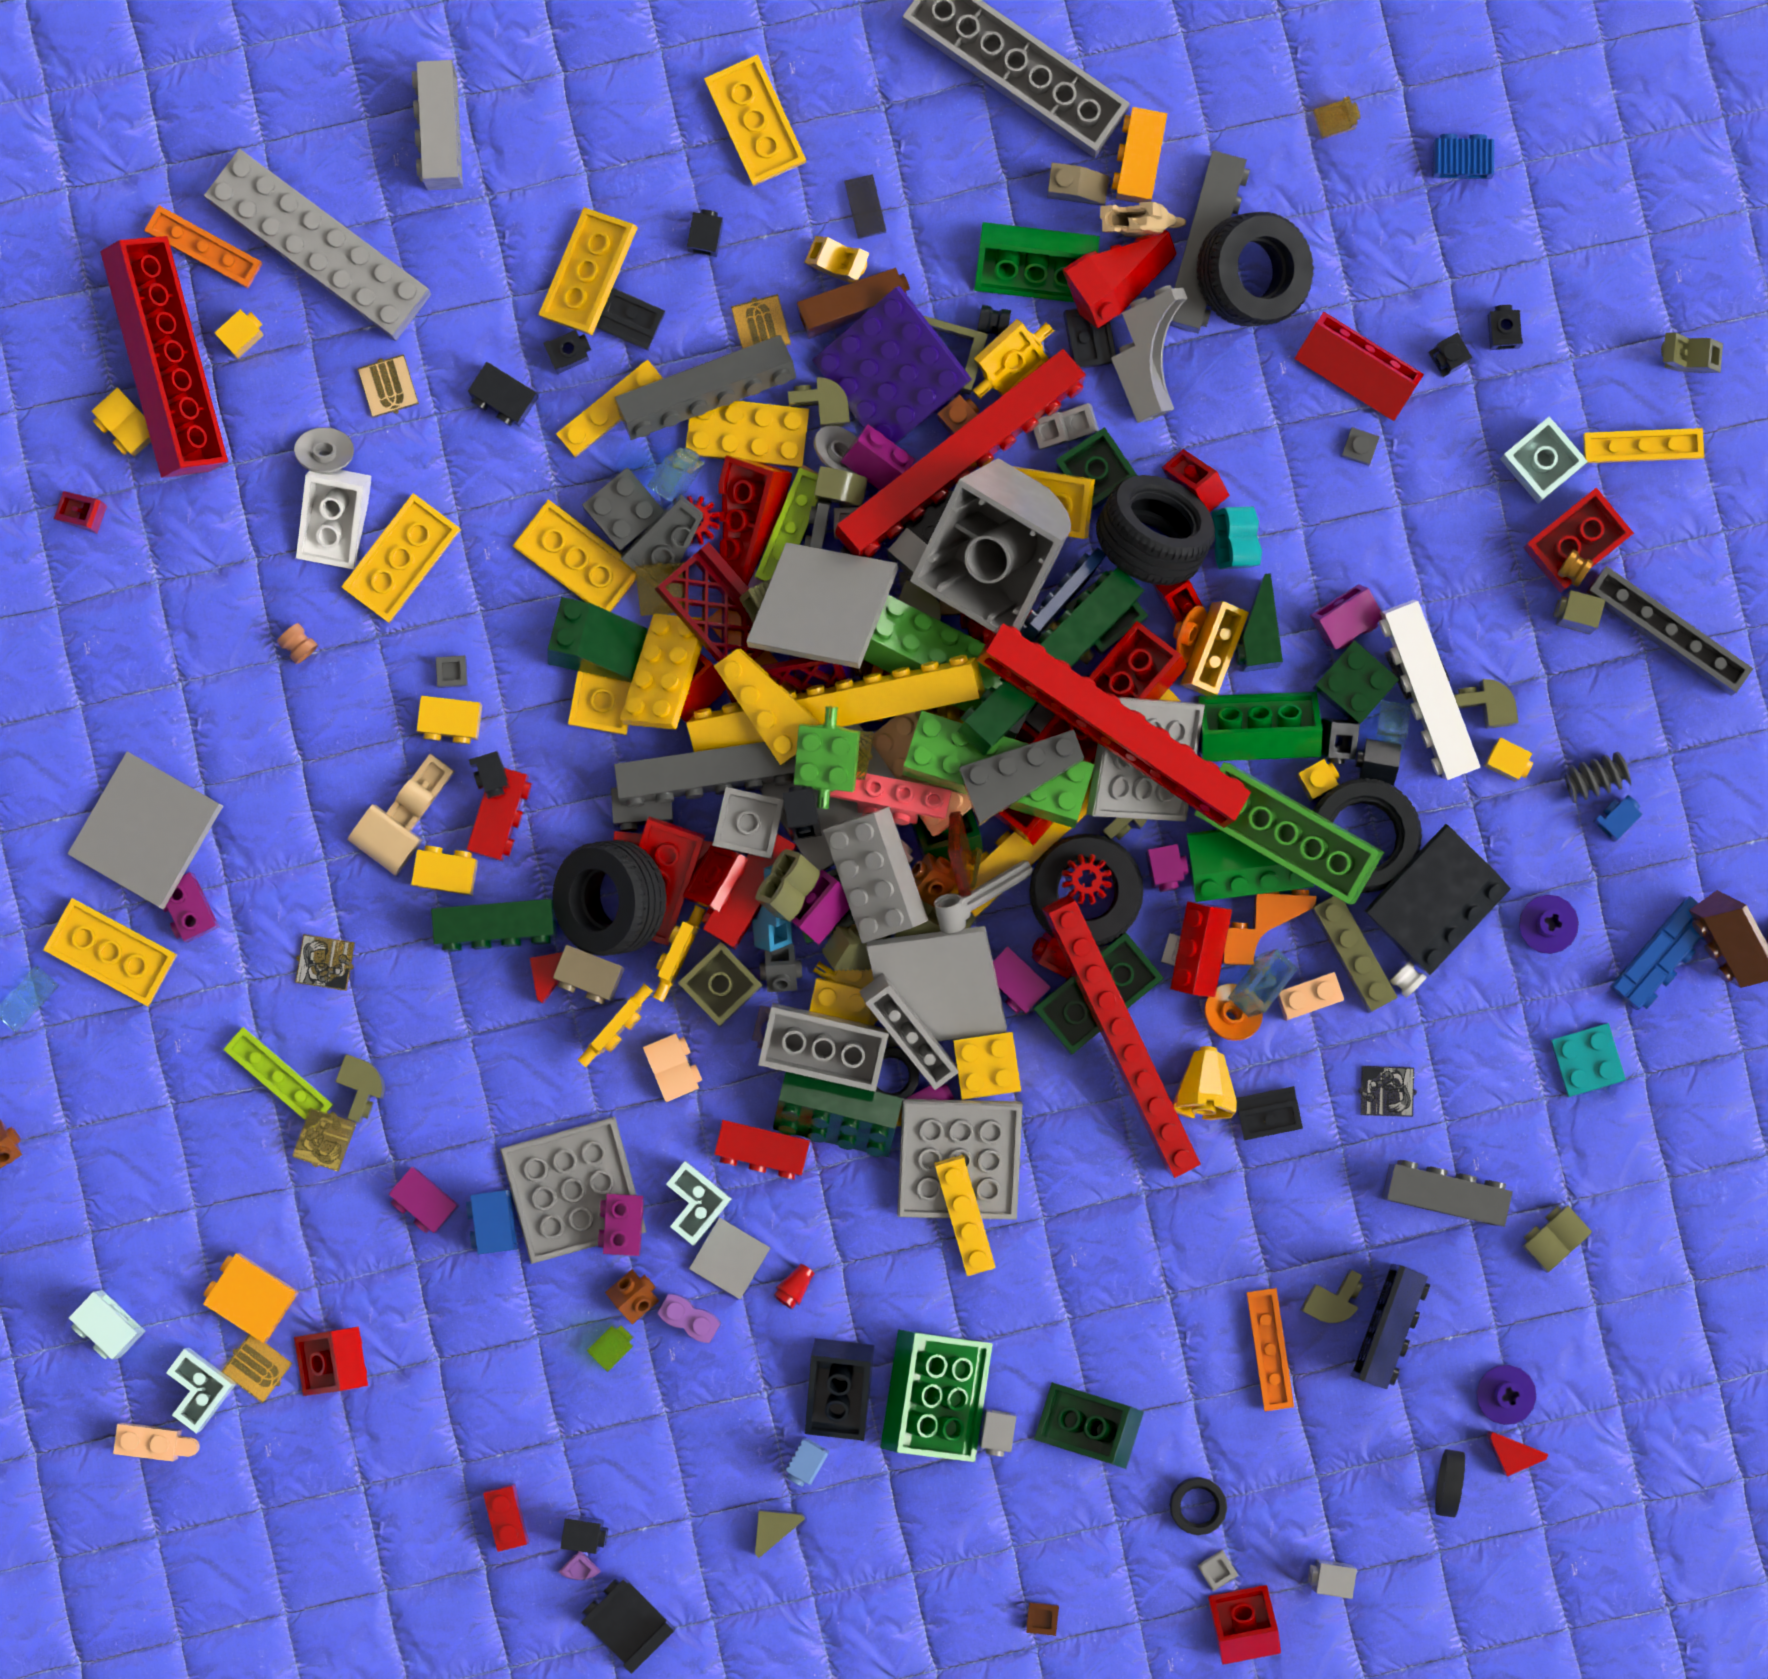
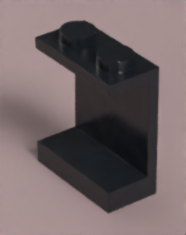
(627, 1623)

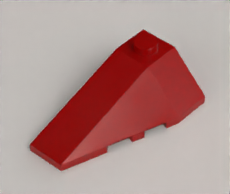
(1112, 279)
(750, 507)

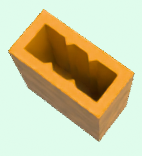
(249, 1297)

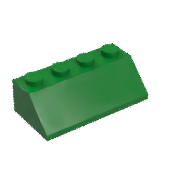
(1029, 260)
(1260, 726)
(1229, 868)

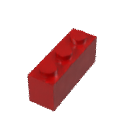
(498, 818)
(1201, 949)
(761, 1149)

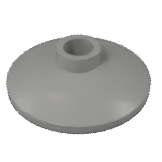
(832, 444)
(324, 450)

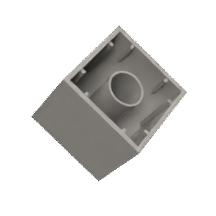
(994, 545)

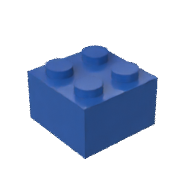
(492, 1222)

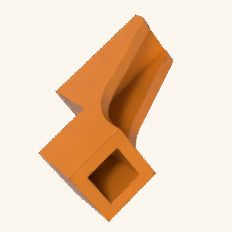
(1269, 912)

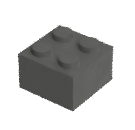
(623, 509)

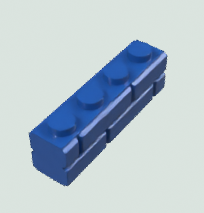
(1659, 958)

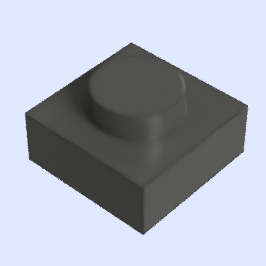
(1360, 446)
(451, 671)

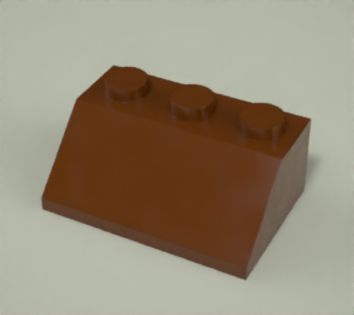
(1732, 939)

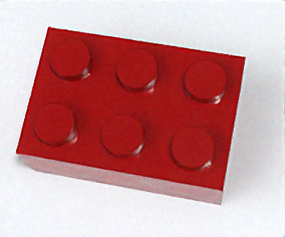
(1587, 527)

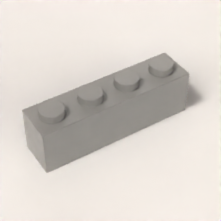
(909, 1031)

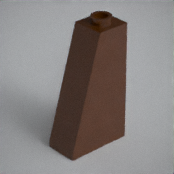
(848, 302)

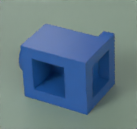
(1618, 817)

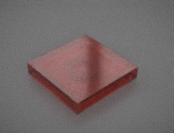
(960, 853)

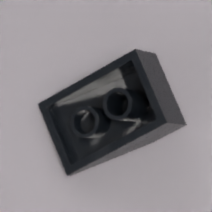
(839, 1389)

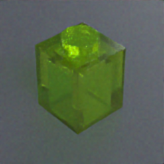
(611, 1347)

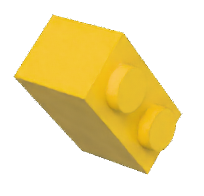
(449, 719)
(445, 871)

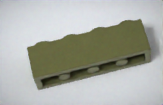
(1354, 953)

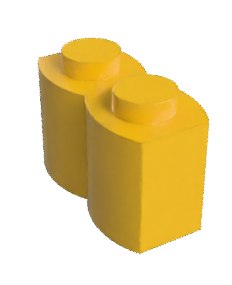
(123, 421)

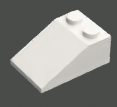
(333, 517)

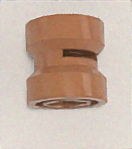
(298, 643)

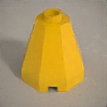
(1206, 1087)

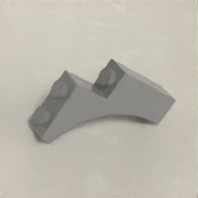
(1141, 361)

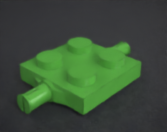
(827, 757)

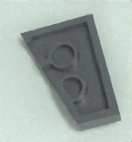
(666, 537)

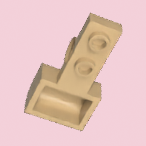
(389, 834)

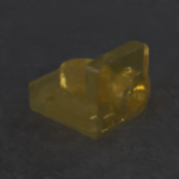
(1337, 118)

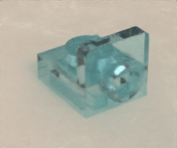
(1393, 722)

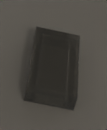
(865, 206)

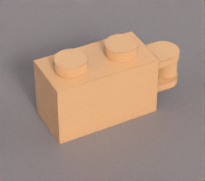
(153, 1442)

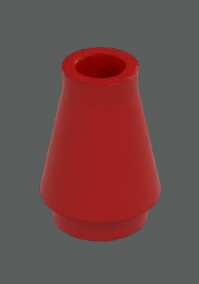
(793, 1288)

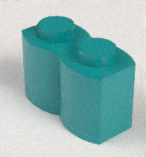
(1236, 537)

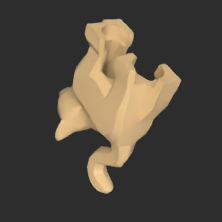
(1138, 219)

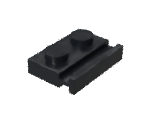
(630, 319)
(1088, 344)
(1269, 1113)

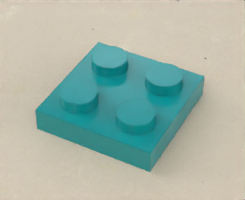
(1588, 1060)

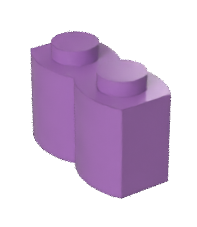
(682, 1314)

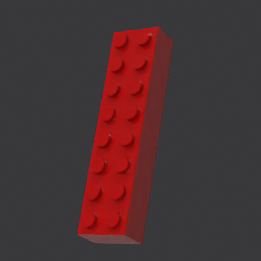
(164, 356)
(1135, 668)

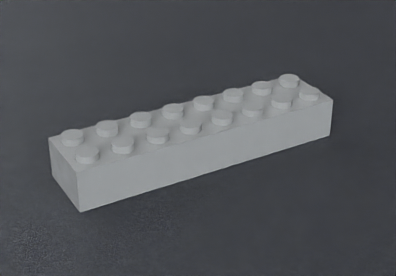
(1020, 68)
(317, 244)

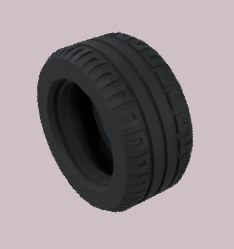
(1147, 553)
(1398, 809)

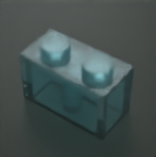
(676, 473)
(1263, 982)

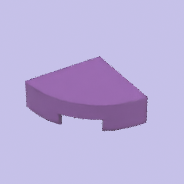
(579, 1567)

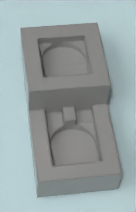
(1066, 426)

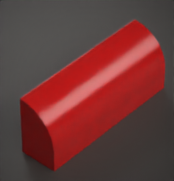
(1358, 366)

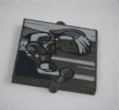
(1387, 1091)

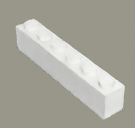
(1430, 690)

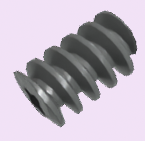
(1597, 776)

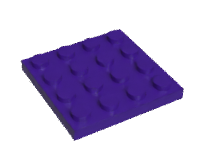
(892, 367)

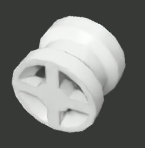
(1408, 979)

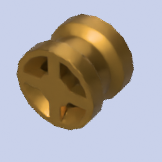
(1575, 568)

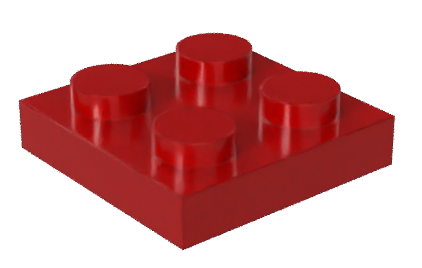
(715, 878)

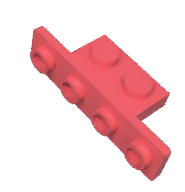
(902, 797)

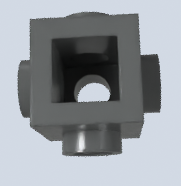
(781, 974)

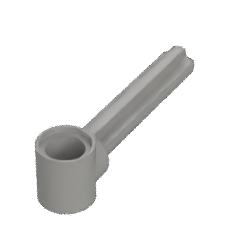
(954, 910)

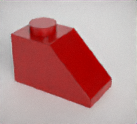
(1197, 478)
(1178, 599)

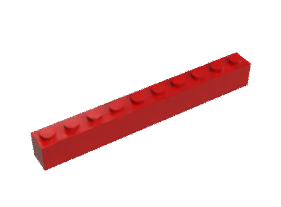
(961, 454)
(1114, 725)
(1121, 1036)

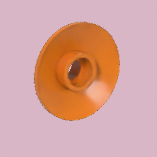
(1188, 631)
(1221, 1024)

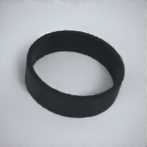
(1450, 1483)

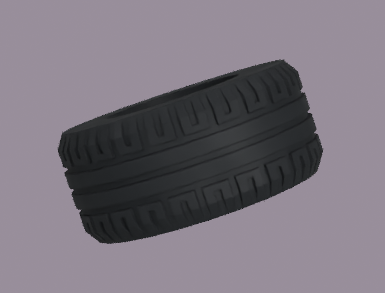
(1290, 267)
(1125, 877)
(579, 902)

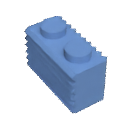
(806, 1462)

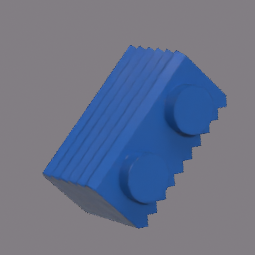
(1463, 157)

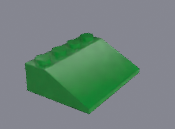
(936, 1396)

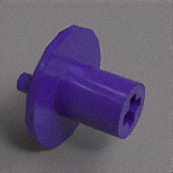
(1548, 924)
(1506, 1394)

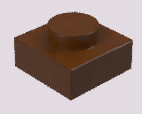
(1042, 1618)

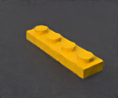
(604, 413)
(1643, 445)
(965, 1215)

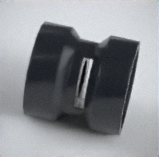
(993, 321)

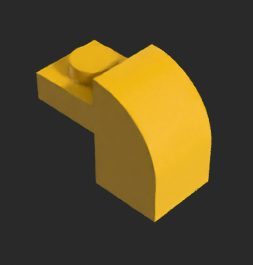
(836, 259)

